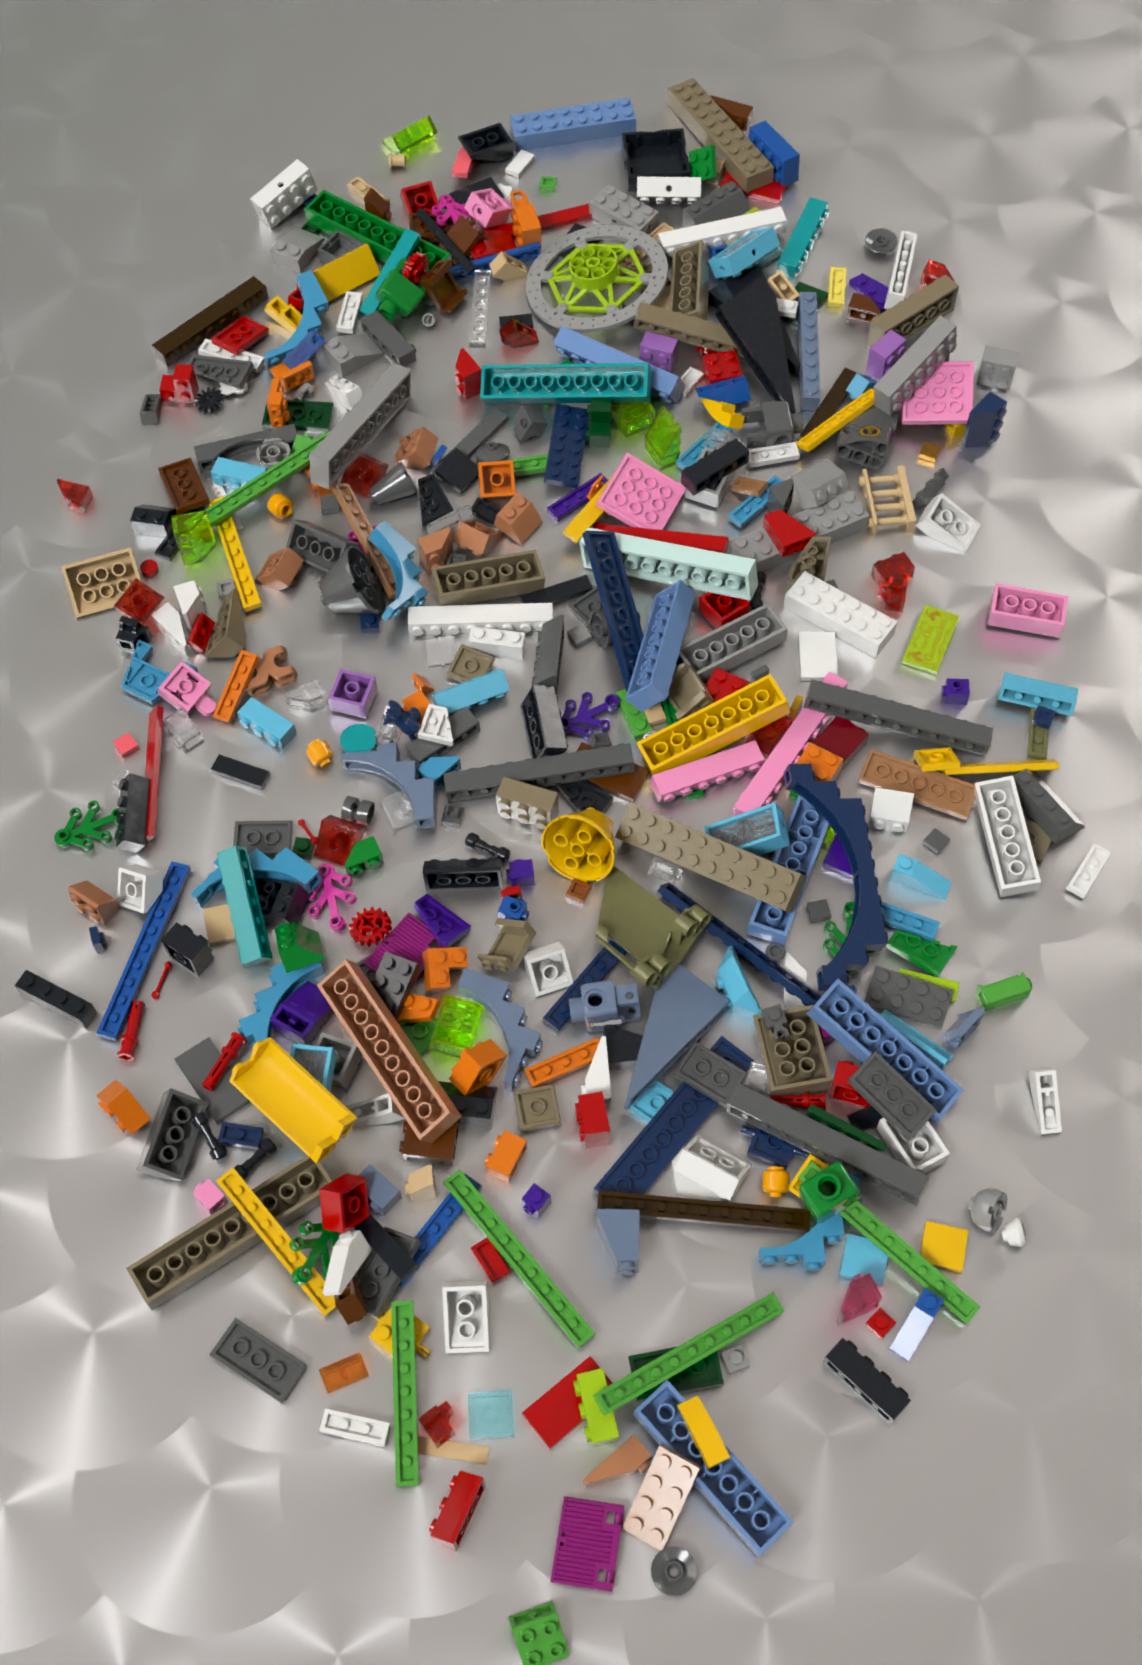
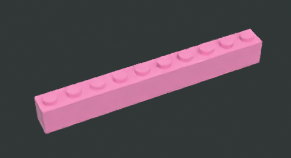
(787, 751)

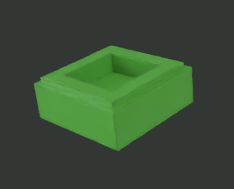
(548, 184)

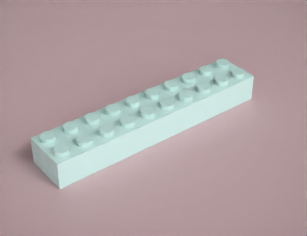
(694, 566)

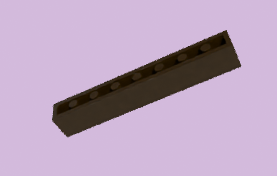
(210, 321)

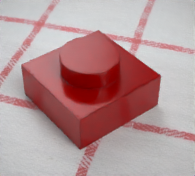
(512, 891)
(880, 1323)

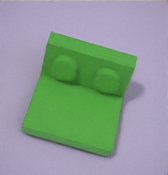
(539, 1635)

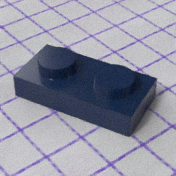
(240, 1135)

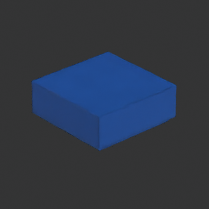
(438, 455)

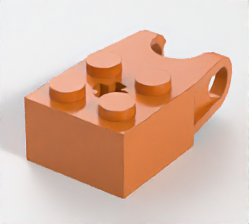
(525, 220)

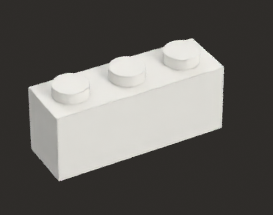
(498, 642)

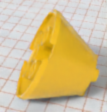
(580, 845)

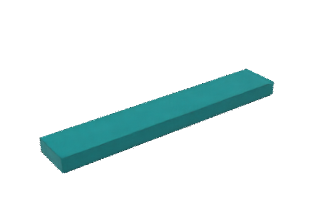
(403, 249)

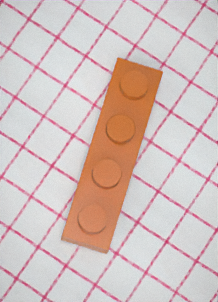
(236, 686)
(562, 1064)

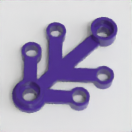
(585, 716)

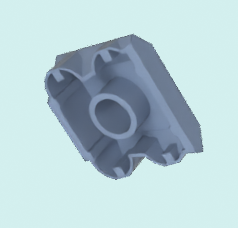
(962, 1028)

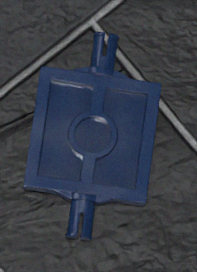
(771, 1148)

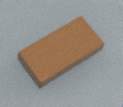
(748, 486)

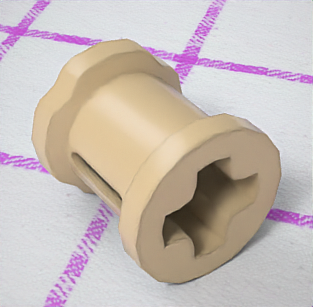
(397, 160)

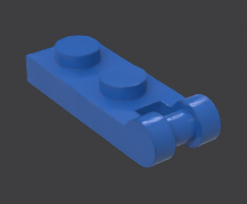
(303, 350)

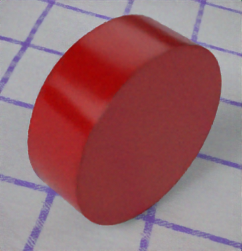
(149, 568)

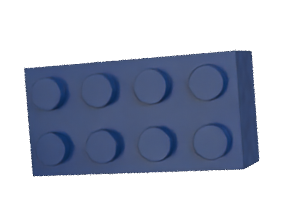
(777, 151)

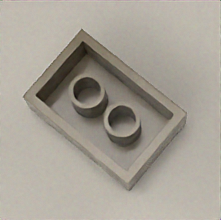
(526, 803)

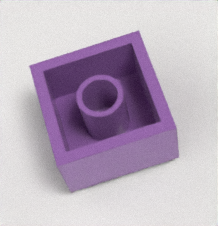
(659, 351)
(885, 354)
(353, 693)

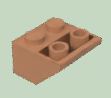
(416, 449)
(93, 901)

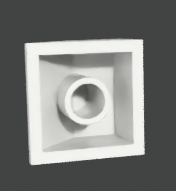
(190, 602)
(890, 809)
(138, 887)
(548, 968)

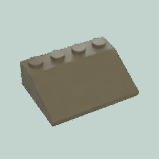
(794, 1062)

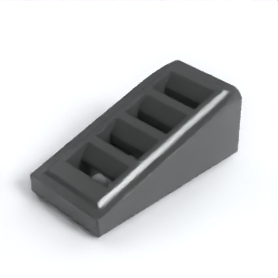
(151, 409)

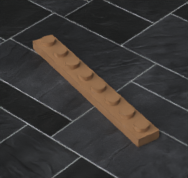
(363, 530)

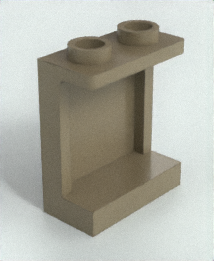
(688, 692)
(509, 945)

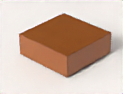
(578, 891)

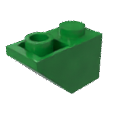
(363, 857)

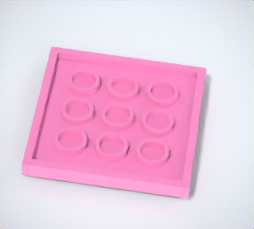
(943, 397)
(640, 495)

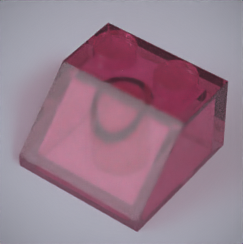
(859, 1298)

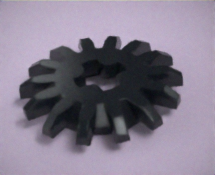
(201, 402)

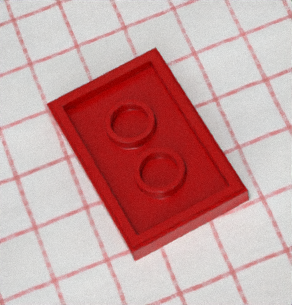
(240, 335)

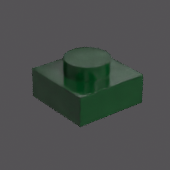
(303, 848)

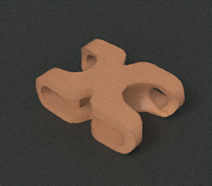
(269, 672)

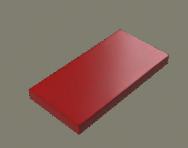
(770, 193)
(558, 1409)

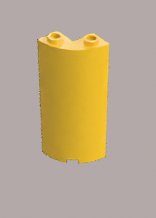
(293, 1099)

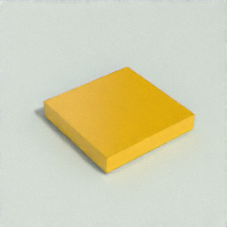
(936, 759)
(944, 1246)

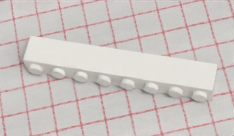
(722, 231)
(460, 618)

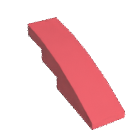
(463, 164)

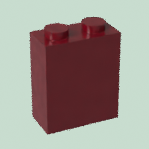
(842, 739)

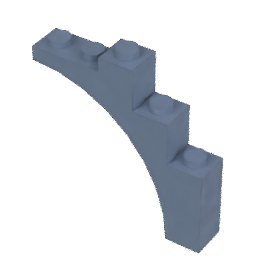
(404, 774)
(495, 998)

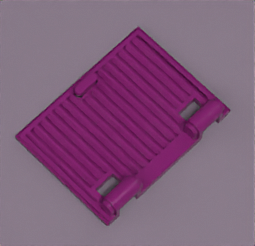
(409, 942)
(587, 1544)

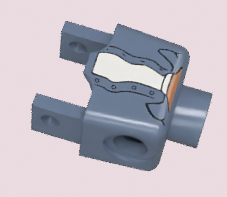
(604, 1005)

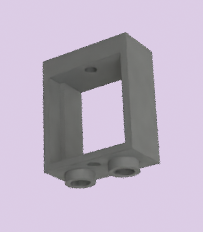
(337, 239)

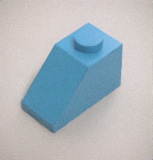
(860, 385)
(436, 766)

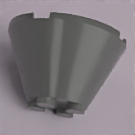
(352, 585)

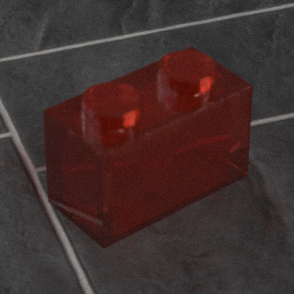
(895, 566)

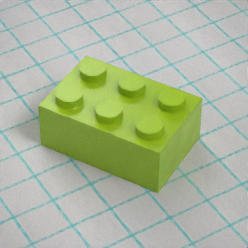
(600, 1428)

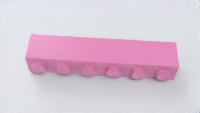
(707, 771)

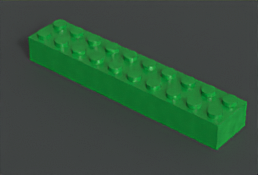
(333, 214)

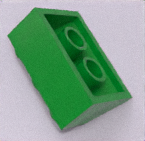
(298, 946)

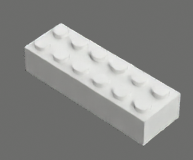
(840, 614)
(1007, 836)

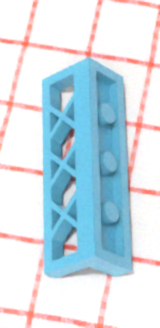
(929, 1048)

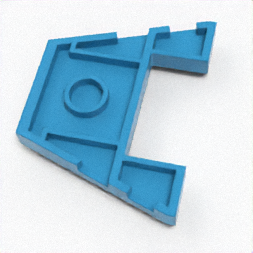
(143, 678)

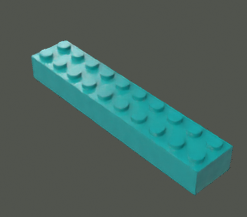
(565, 383)

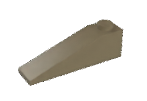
(812, 559)
(229, 629)

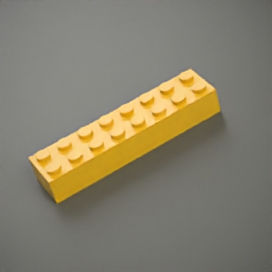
(714, 726)

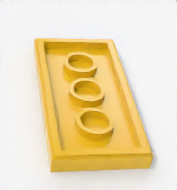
(347, 272)

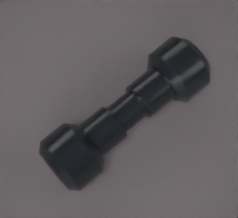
(756, 601)
(474, 841)
(266, 1148)
(216, 1150)

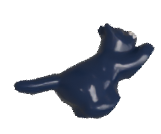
(405, 720)

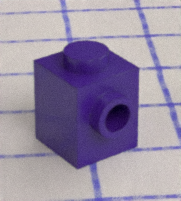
(956, 691)
(520, 872)
(536, 1201)

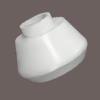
(1015, 1233)

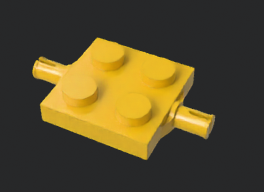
(383, 1334)

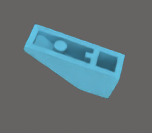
(919, 877)

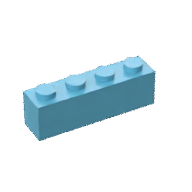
(472, 691)
(1037, 692)

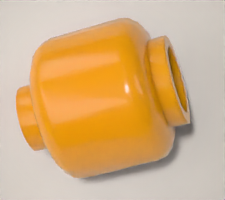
(280, 505)
(319, 753)
(775, 1181)

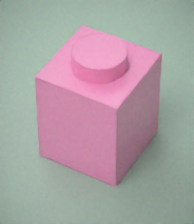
(209, 1196)

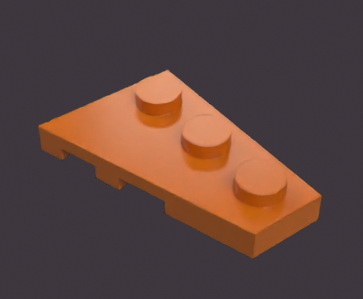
(419, 1009)

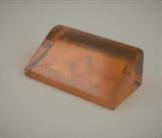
(343, 1372)

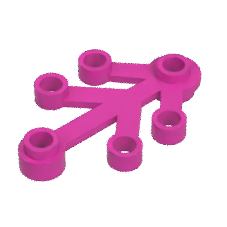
(448, 203)
(329, 894)

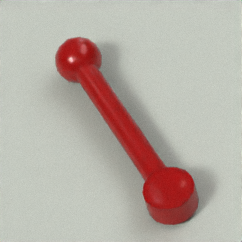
(314, 840)
(155, 994)

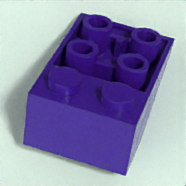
(302, 1014)

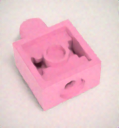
(488, 208)
(187, 690)

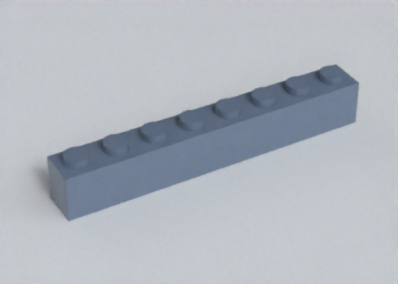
(808, 351)

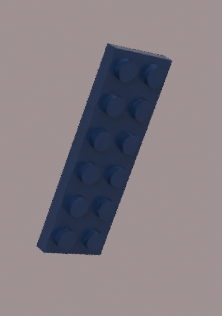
(566, 446)

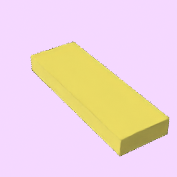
(837, 286)

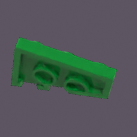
(923, 953)

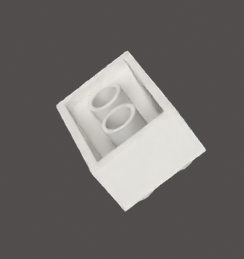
(948, 523)
(466, 1316)

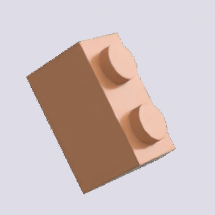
(518, 519)
(476, 537)
(435, 549)
(280, 569)

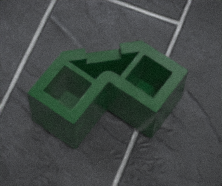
(600, 422)

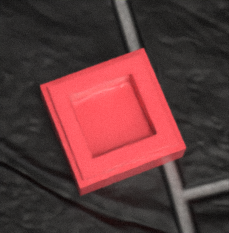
(126, 744)

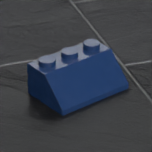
(985, 422)

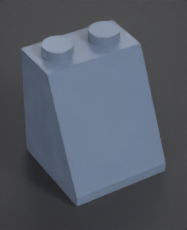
(621, 1237)

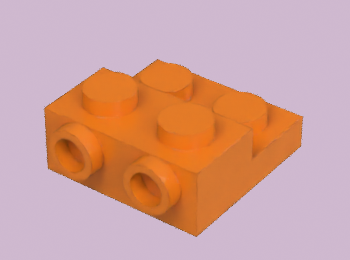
(277, 404)

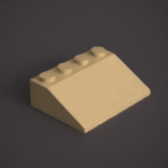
(100, 581)

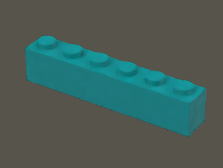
(802, 237)
(244, 906)

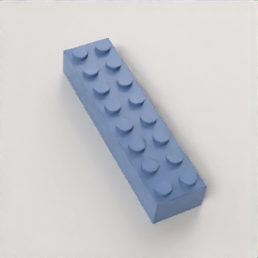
(572, 124)
(589, 351)
(660, 646)
(806, 836)
(865, 1031)
(727, 1485)

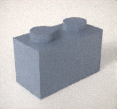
(380, 1191)

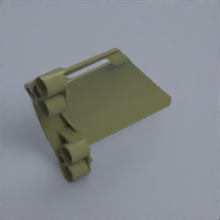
(646, 929)

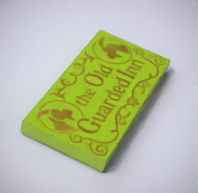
(930, 639)

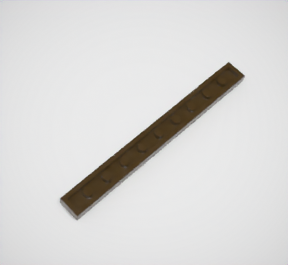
(708, 1211)

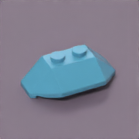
(736, 986)

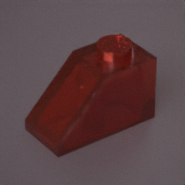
(933, 271)
(518, 334)
(75, 495)

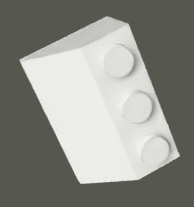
(712, 1167)

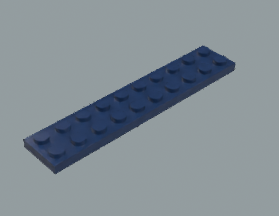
(615, 598)
(666, 1132)

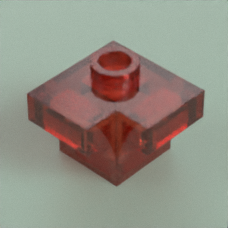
(893, 593)
(436, 1424)

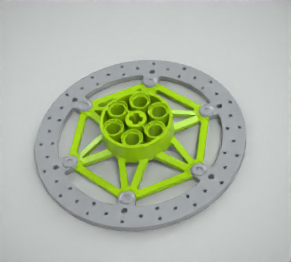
(592, 270)

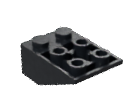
(281, 901)

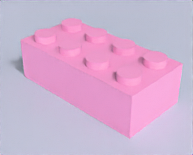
(1027, 610)

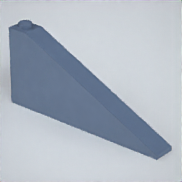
(677, 1018)

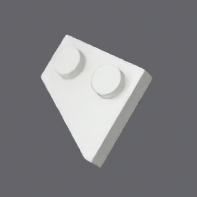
(436, 726)

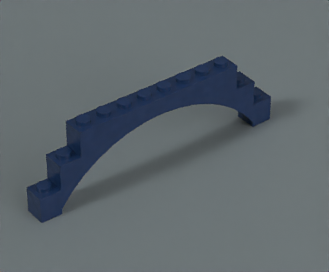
(848, 821)

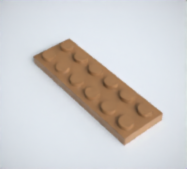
(929, 787)

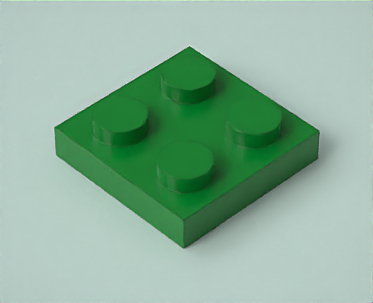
(703, 163)

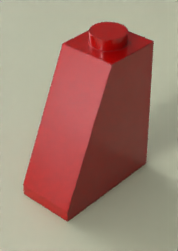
(786, 532)

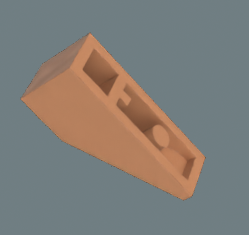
(623, 1462)

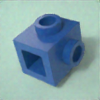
(513, 909)

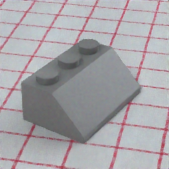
(819, 484)

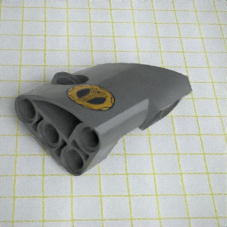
(865, 436)

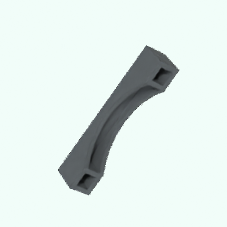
(208, 453)

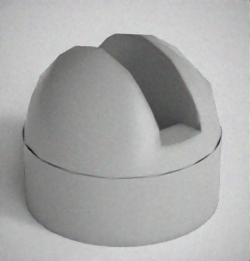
(426, 319)

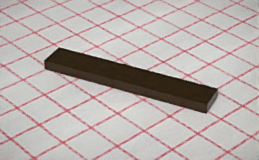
(831, 402)

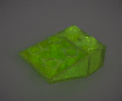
(632, 416)
(663, 439)
(455, 1026)

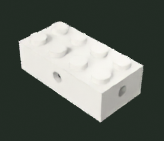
(656, 190)
(284, 194)

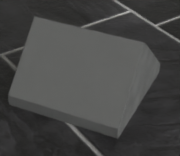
(780, 496)

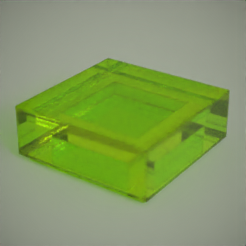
(828, 839)

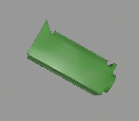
(1003, 991)

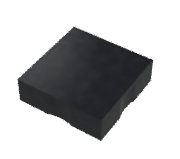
(654, 155)

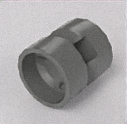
(356, 810)

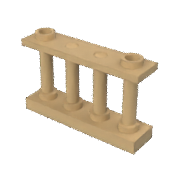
(901, 491)

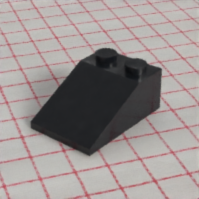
(488, 143)

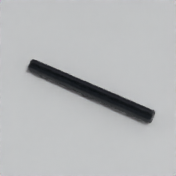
(444, 239)

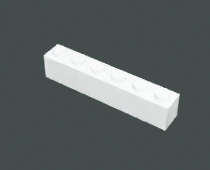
(901, 269)

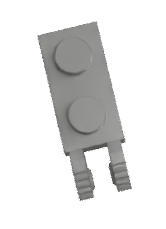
(450, 519)

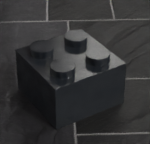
(188, 949)

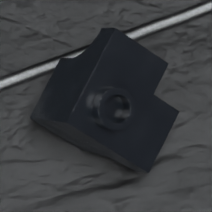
(130, 632)

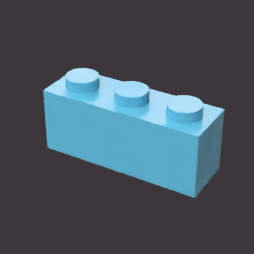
(234, 473)
(266, 723)

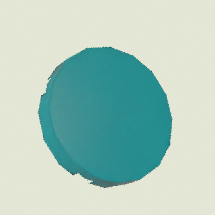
(358, 738)

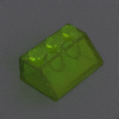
(411, 136)
(193, 536)

